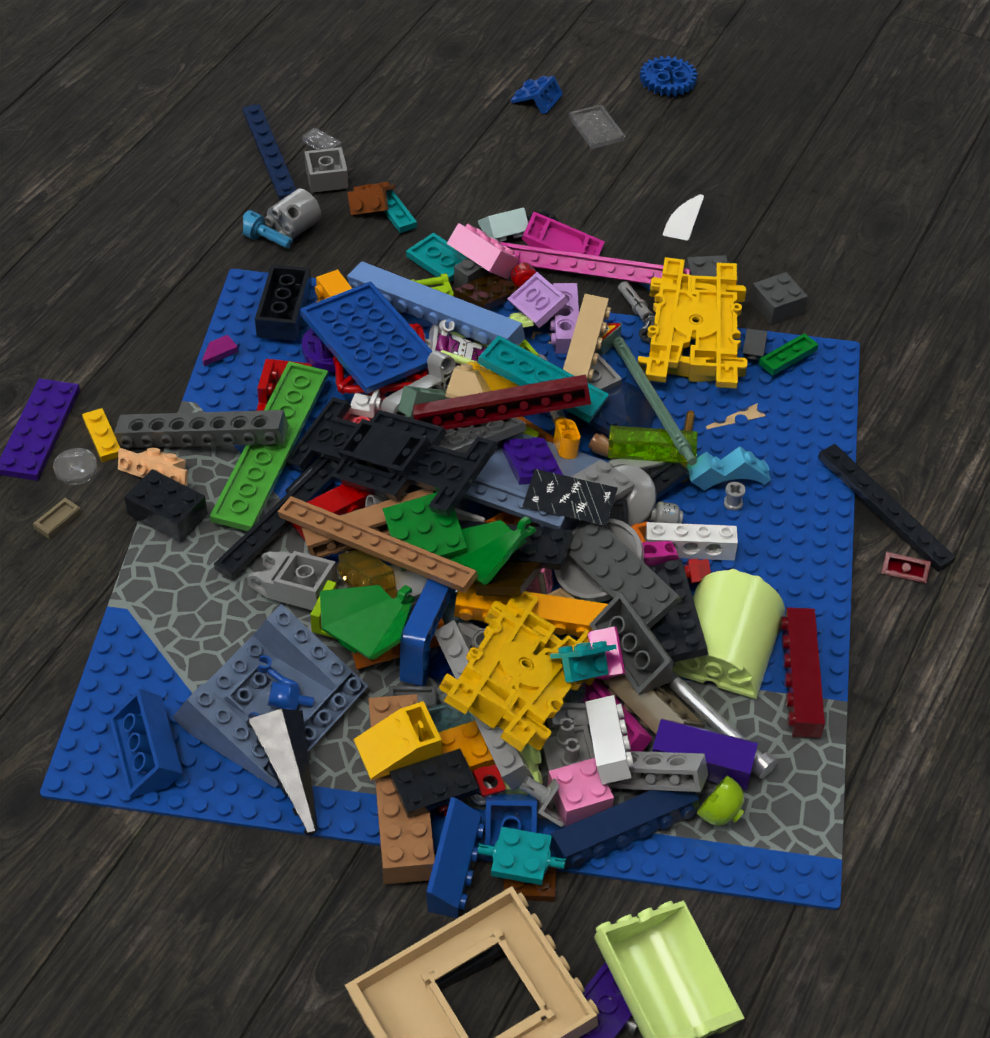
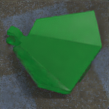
(491, 547)
(366, 618)

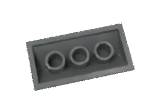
(643, 656)

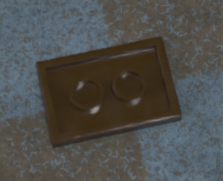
(510, 579)

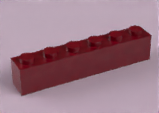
(803, 673)

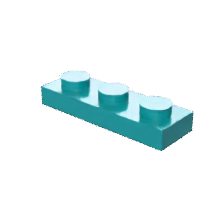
(398, 213)

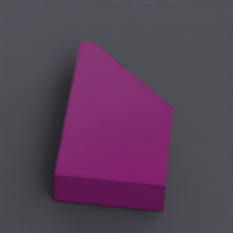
(219, 349)

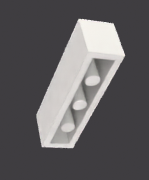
(608, 739)

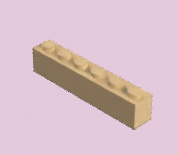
(587, 336)

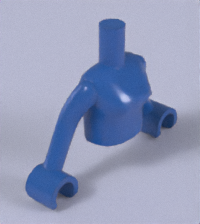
(282, 694)

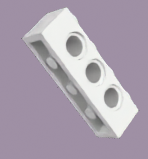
(696, 540)

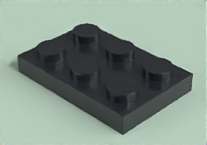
(433, 782)

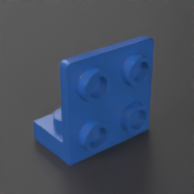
(543, 90)

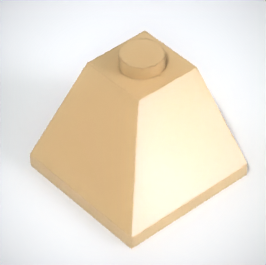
(466, 382)

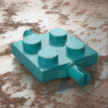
(521, 856)

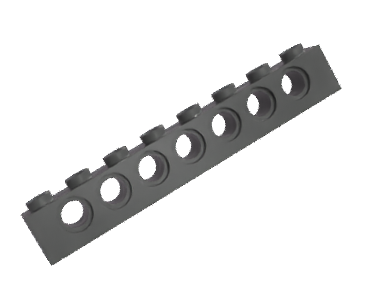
(201, 429)

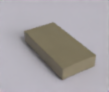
(57, 518)

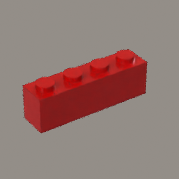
(338, 501)

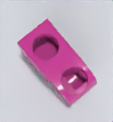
(659, 552)

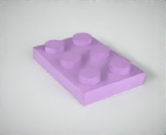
(538, 299)

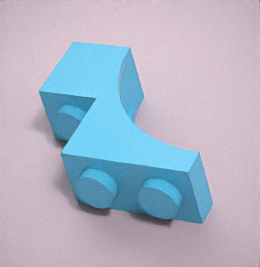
(736, 465)

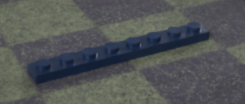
(269, 151)

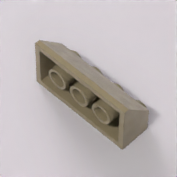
(653, 704)

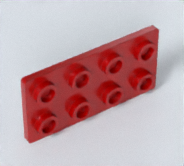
(269, 378)

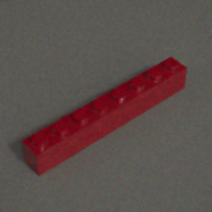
(505, 403)

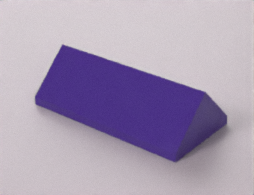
(723, 753)

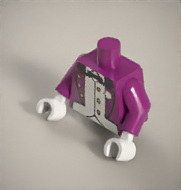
(457, 344)

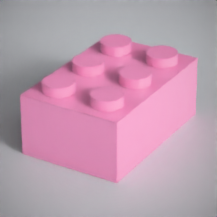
(483, 250)

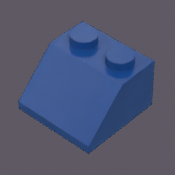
(509, 811)

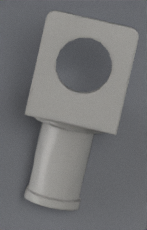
(544, 795)

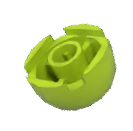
(723, 803)

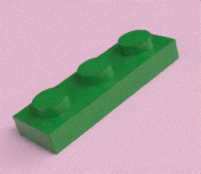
(788, 354)

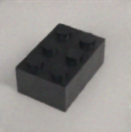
(166, 505)

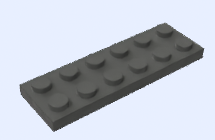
(620, 570)

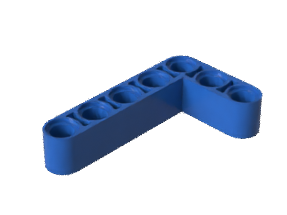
(420, 631)

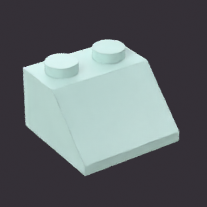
(505, 224)

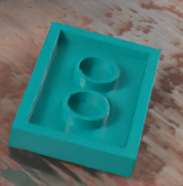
(435, 256)

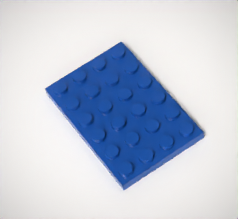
(367, 336)

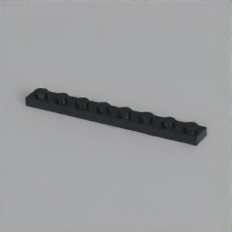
(886, 507)
(271, 525)

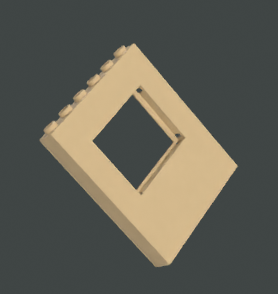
(405, 1002)

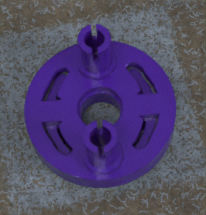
(318, 354)

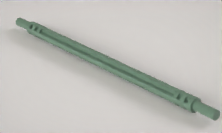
(656, 403)

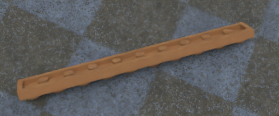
(378, 544)

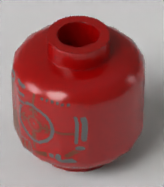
(522, 273)

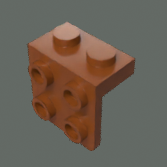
(369, 198)

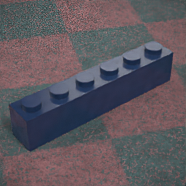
(621, 825)

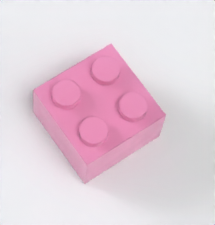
(580, 791)

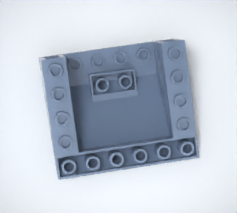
(500, 490)
(221, 706)

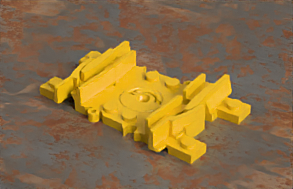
(691, 299)
(499, 673)

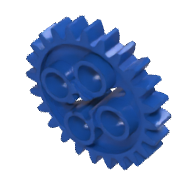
(657, 78)

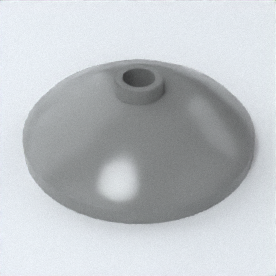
(642, 498)

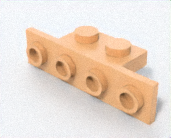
(153, 458)

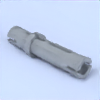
(638, 305)

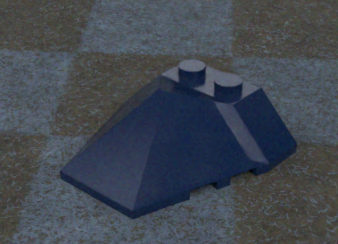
(624, 407)

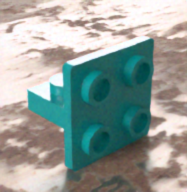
(584, 660)

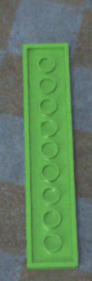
(262, 464)

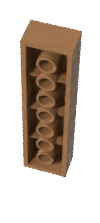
(404, 841)

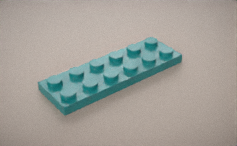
(527, 368)

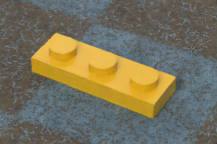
(101, 434)

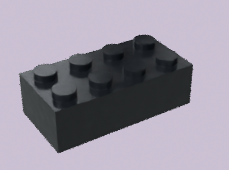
(281, 301)

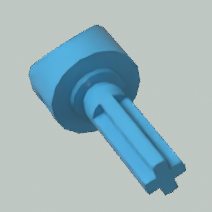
(255, 226)

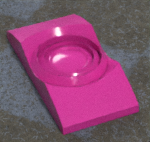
(551, 234)

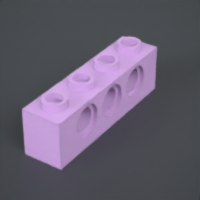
(565, 319)

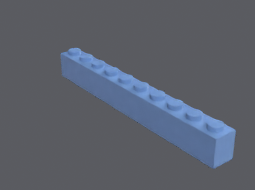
(437, 306)

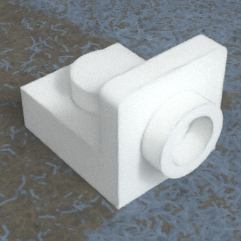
(366, 405)

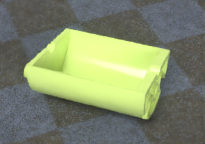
(740, 629)
(667, 974)

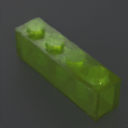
(647, 444)

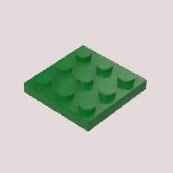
(425, 529)

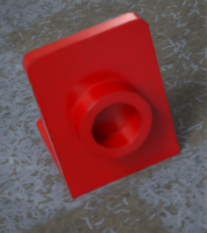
(489, 774)

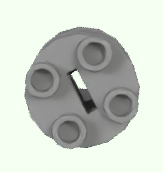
(294, 213)

